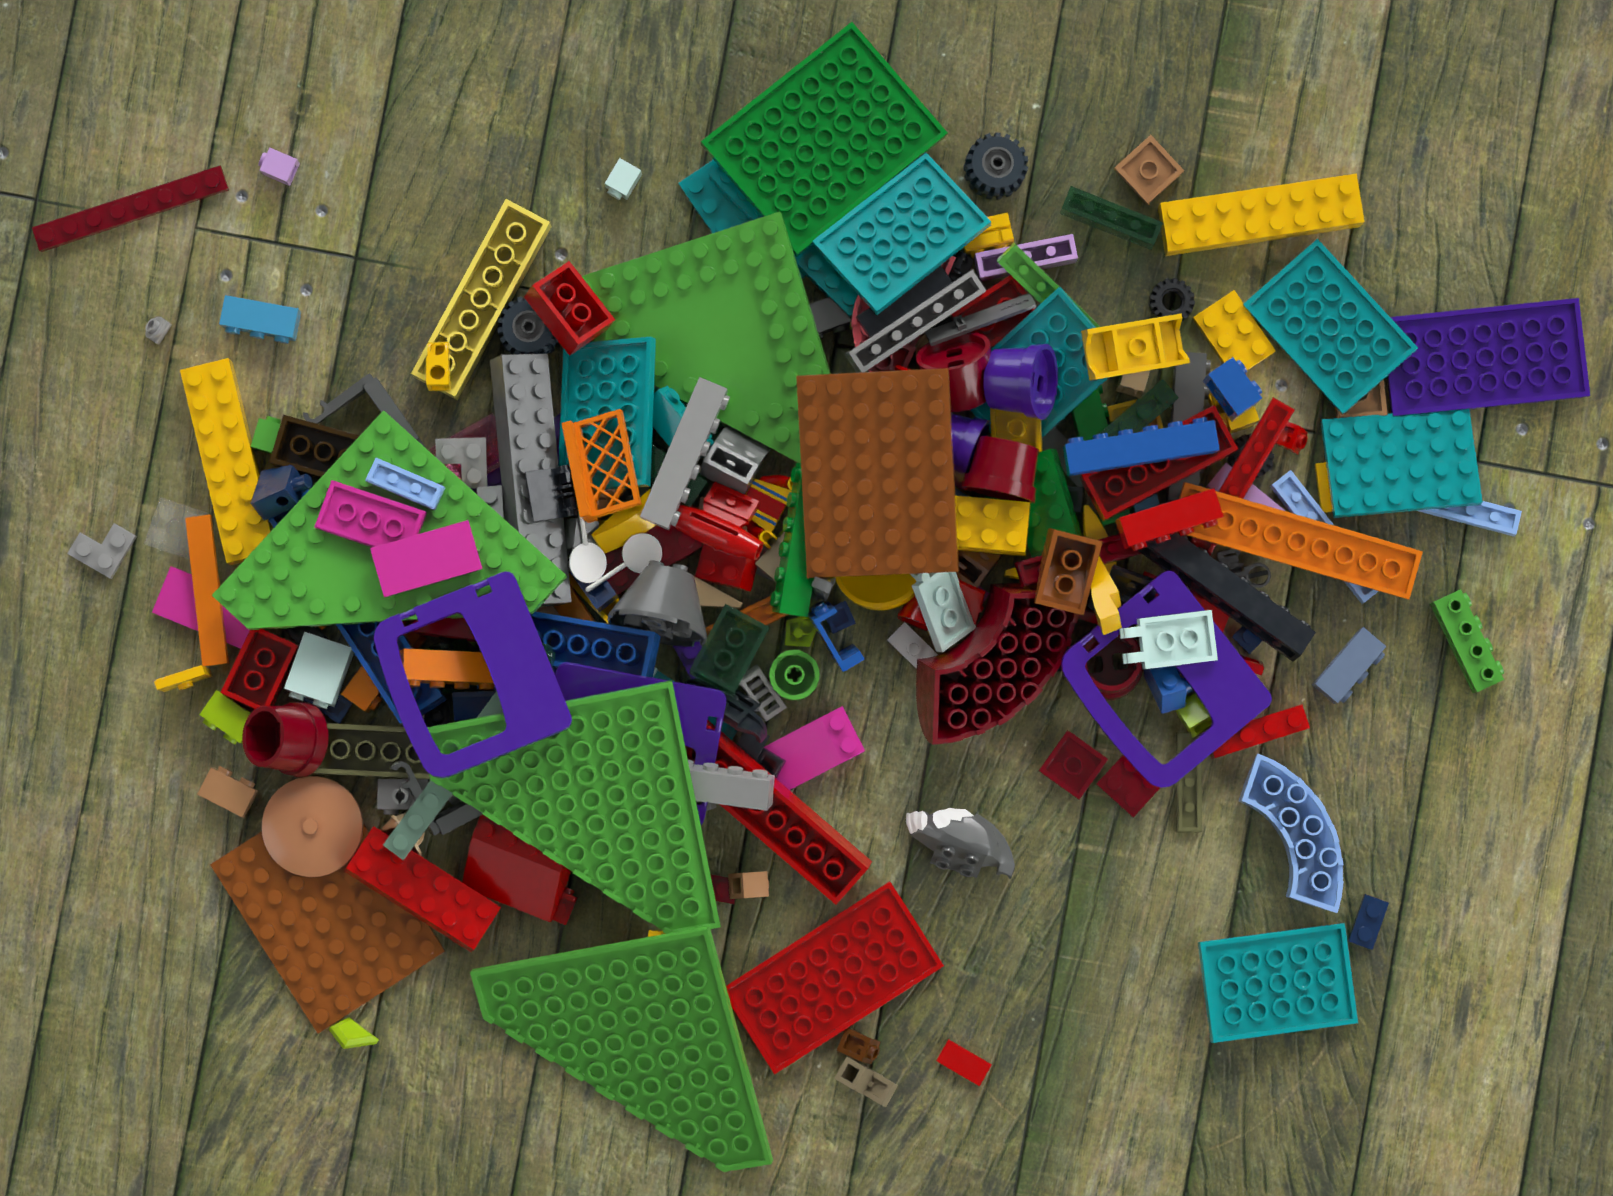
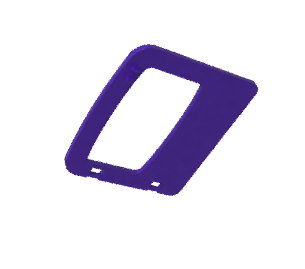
(514, 657)
(1224, 686)
(693, 705)

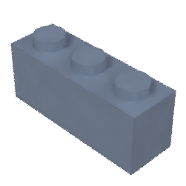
(1350, 666)

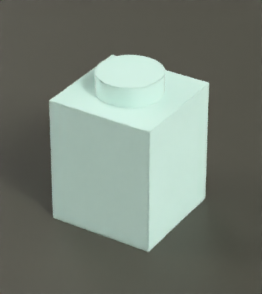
(622, 180)

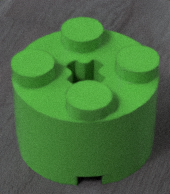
(782, 667)

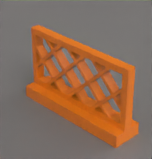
(581, 471)

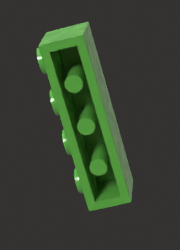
(1467, 641)

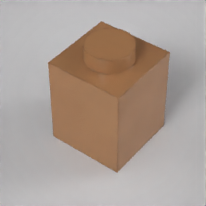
(748, 885)

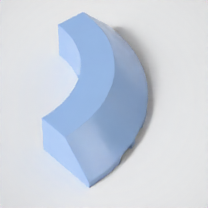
(1304, 830)

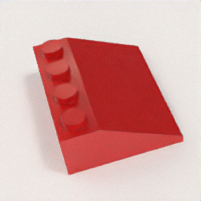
(513, 871)

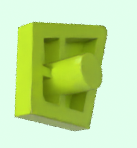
(799, 632)
(351, 1034)

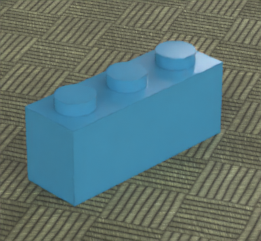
(260, 319)

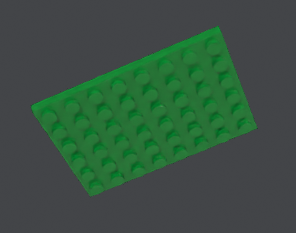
(824, 137)

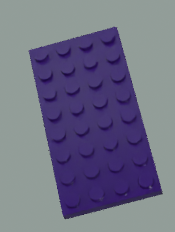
(1491, 358)

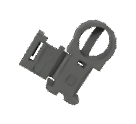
(1235, 567)

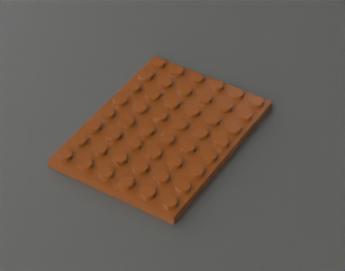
(877, 473)
(325, 933)

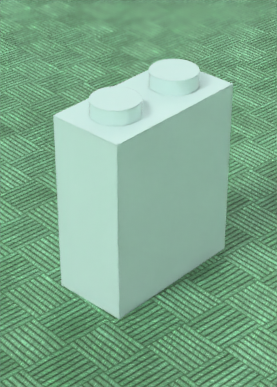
(318, 670)

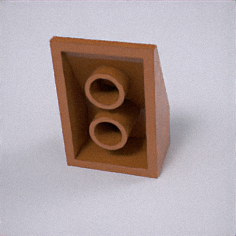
(1067, 571)

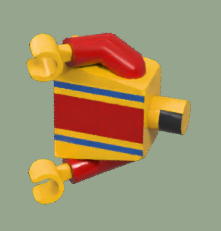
(772, 494)

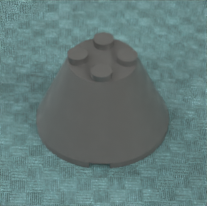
(665, 603)

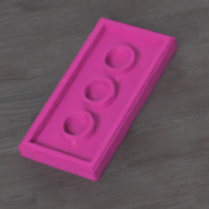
(367, 516)
(426, 558)
(178, 604)

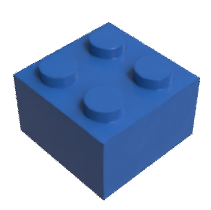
(1233, 388)

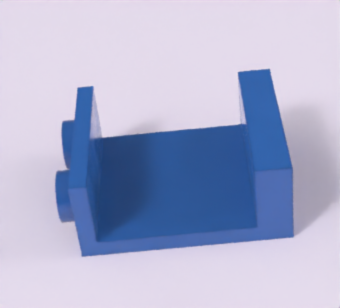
(845, 658)

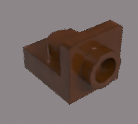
(859, 1046)

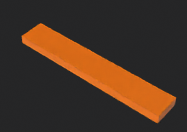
(205, 583)

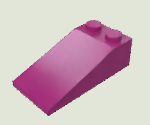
(816, 748)

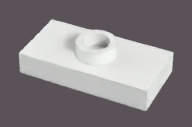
(910, 645)

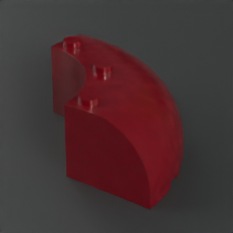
(994, 667)

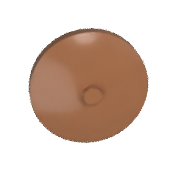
(312, 826)

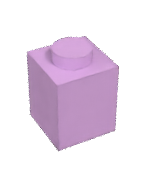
(278, 166)

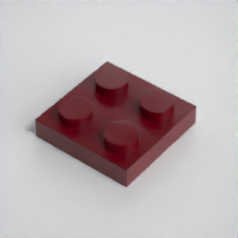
(1073, 765)
(1127, 786)

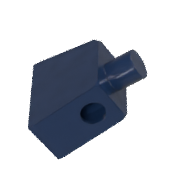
(279, 490)

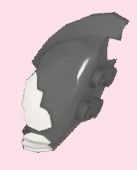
(962, 841)

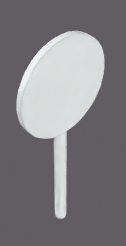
(636, 556)
(587, 559)

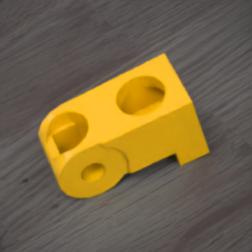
(438, 366)

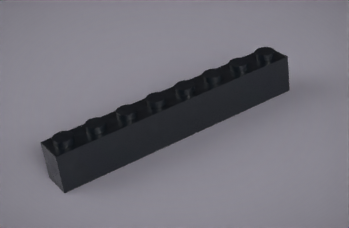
(1232, 595)

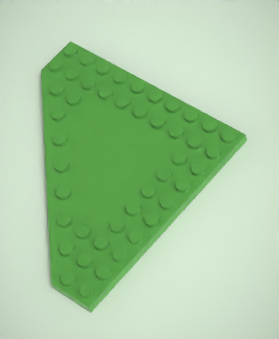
(727, 314)
(327, 580)
(602, 801)
(644, 1029)

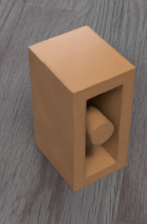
(228, 792)

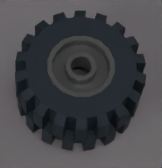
(995, 166)
(524, 331)

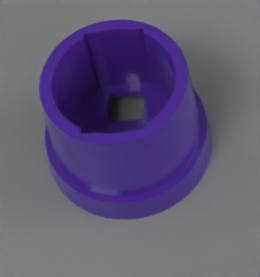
(1022, 380)
(965, 440)

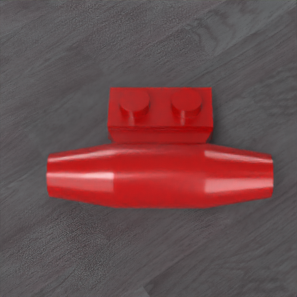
(722, 522)

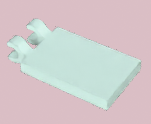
(943, 608)
(1172, 640)

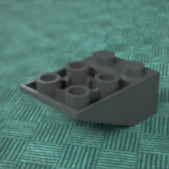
(734, 459)

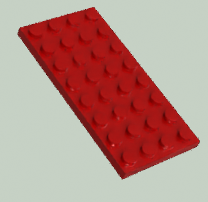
(832, 977)

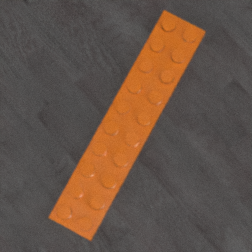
(1310, 545)

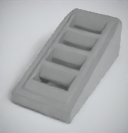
(774, 710)

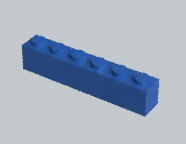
(1141, 447)

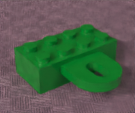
(1052, 503)

